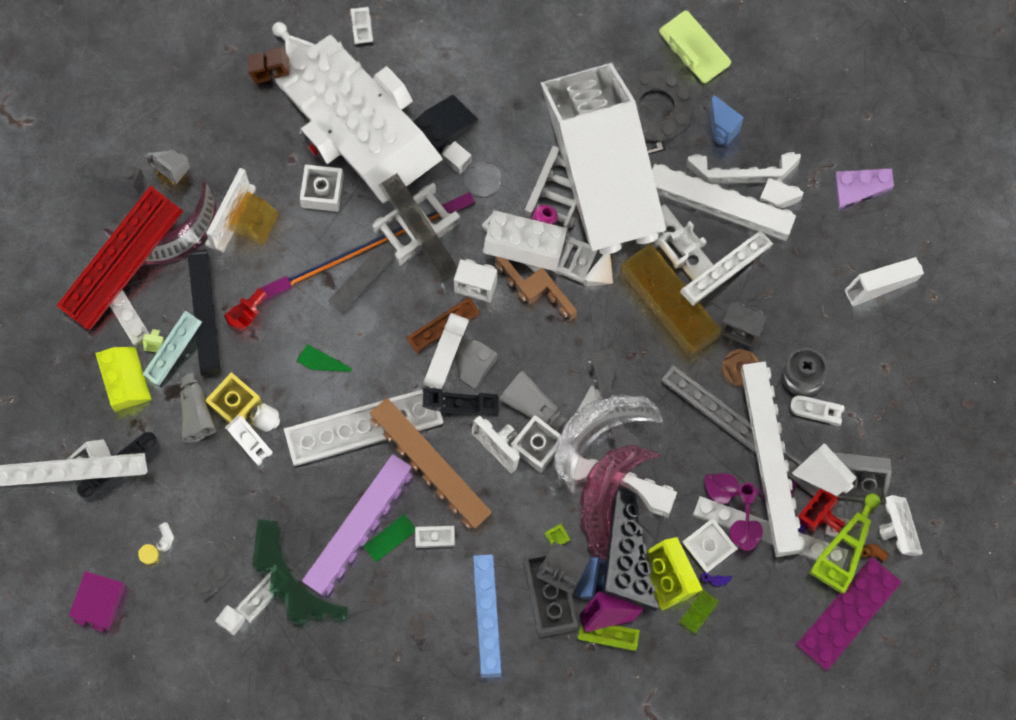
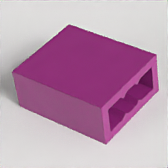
(96, 601)

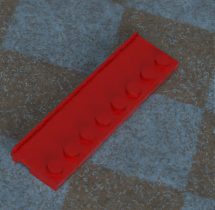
(119, 258)

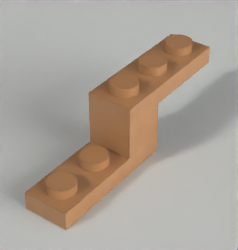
(535, 287)

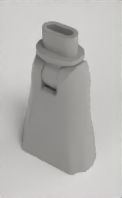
(530, 400)
(195, 413)

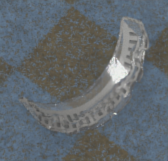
(593, 421)

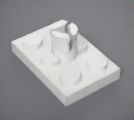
(497, 442)
(901, 527)

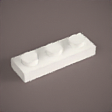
(128, 318)

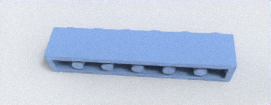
(487, 616)

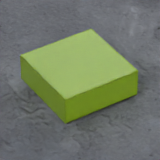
(557, 534)

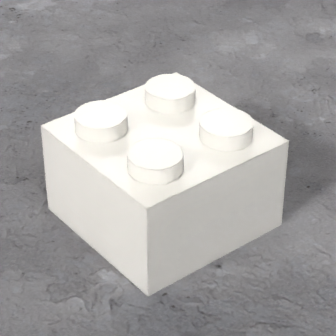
(321, 188)
(475, 280)
(536, 443)

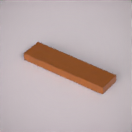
(433, 330)

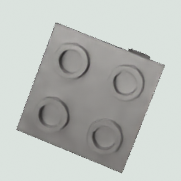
(562, 568)

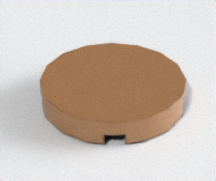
(733, 363)

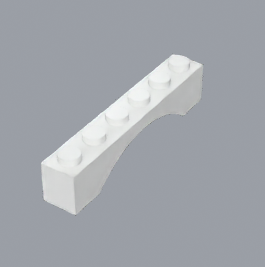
(656, 498)

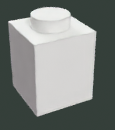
(456, 157)
(230, 620)

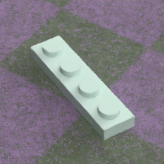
(172, 348)

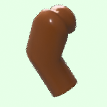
(874, 550)

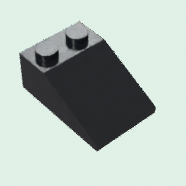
(445, 122)

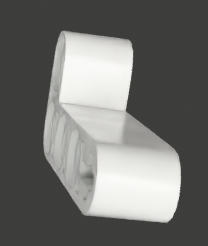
(445, 351)

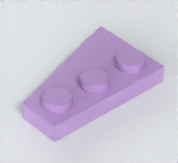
(860, 184)

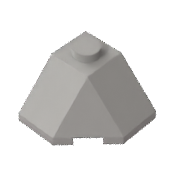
(169, 164)
(474, 361)

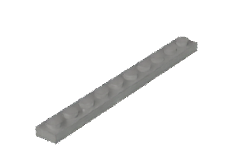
(725, 418)

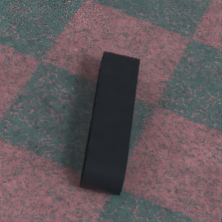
(99, 488)

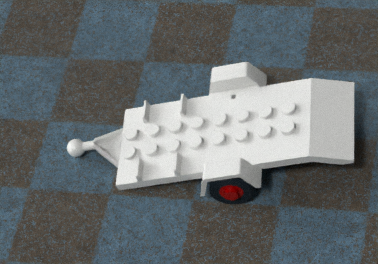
(351, 115)

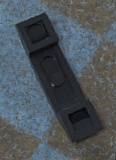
(460, 403)

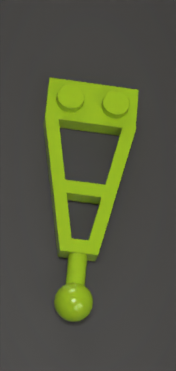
(831, 573)

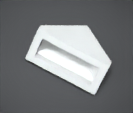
(600, 273)

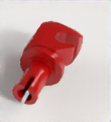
(243, 314)

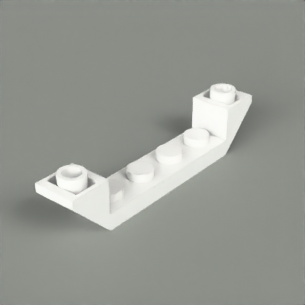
(698, 165)

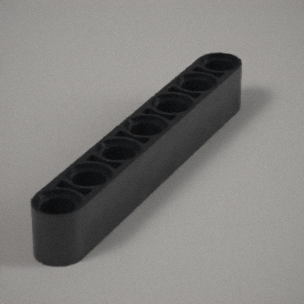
(204, 311)

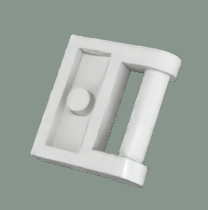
(581, 262)

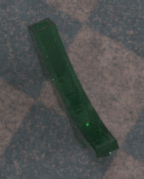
(300, 601)

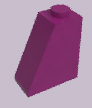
(607, 611)

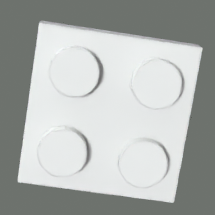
(709, 545)

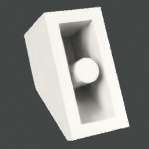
(91, 449)

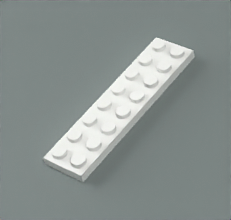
(353, 429)

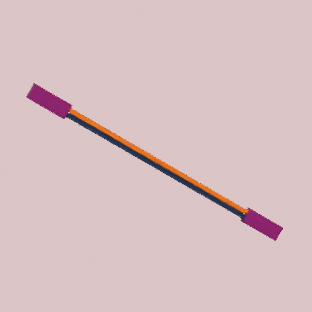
(283, 284)

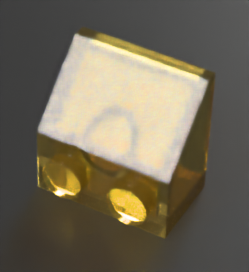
(254, 218)

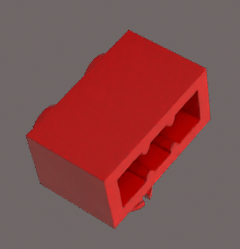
(820, 511)

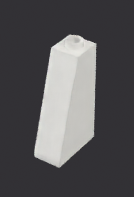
(883, 280)

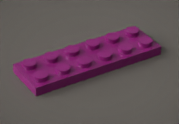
(848, 614)

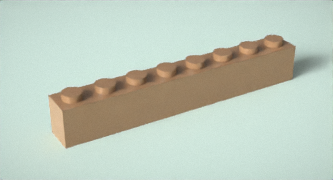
(430, 463)

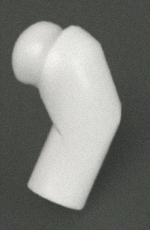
(167, 538)

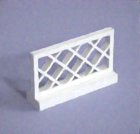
(219, 232)

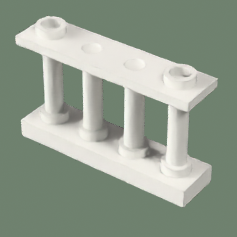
(541, 191)
(406, 252)

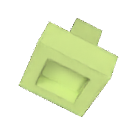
(152, 342)

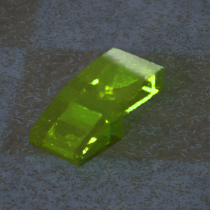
(699, 611)

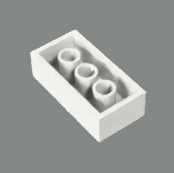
(524, 240)

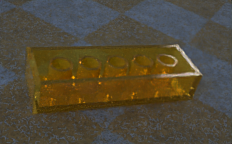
(660, 291)

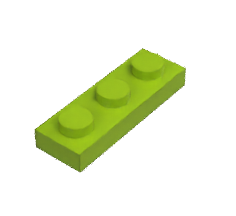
(612, 636)

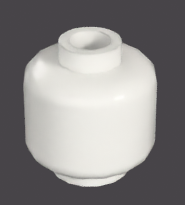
(265, 417)

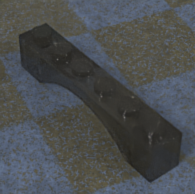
(407, 208)

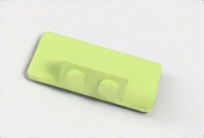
(694, 47)

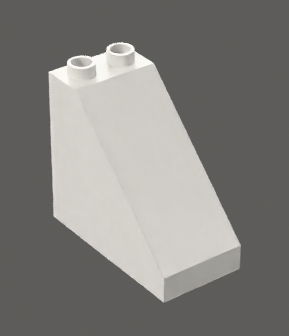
(605, 157)

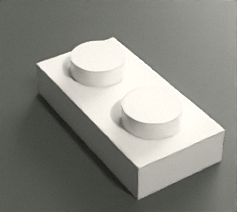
(435, 536)

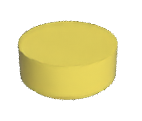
(148, 554)

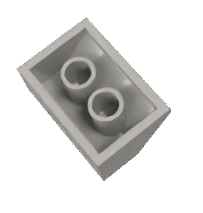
(872, 476)

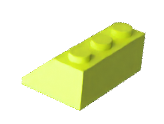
(123, 377)
(671, 573)

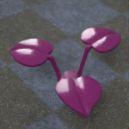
(721, 489)

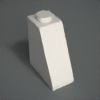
(826, 471)

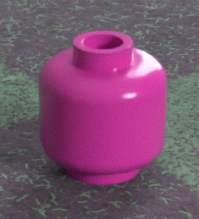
(545, 214)

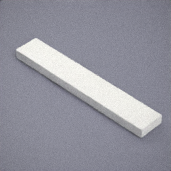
(726, 267)

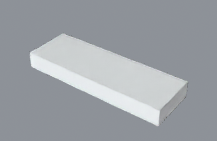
(256, 600)

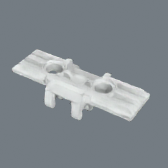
(685, 243)

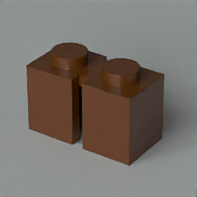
(261, 64)

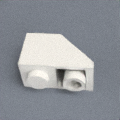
(780, 194)

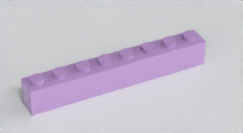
(357, 526)

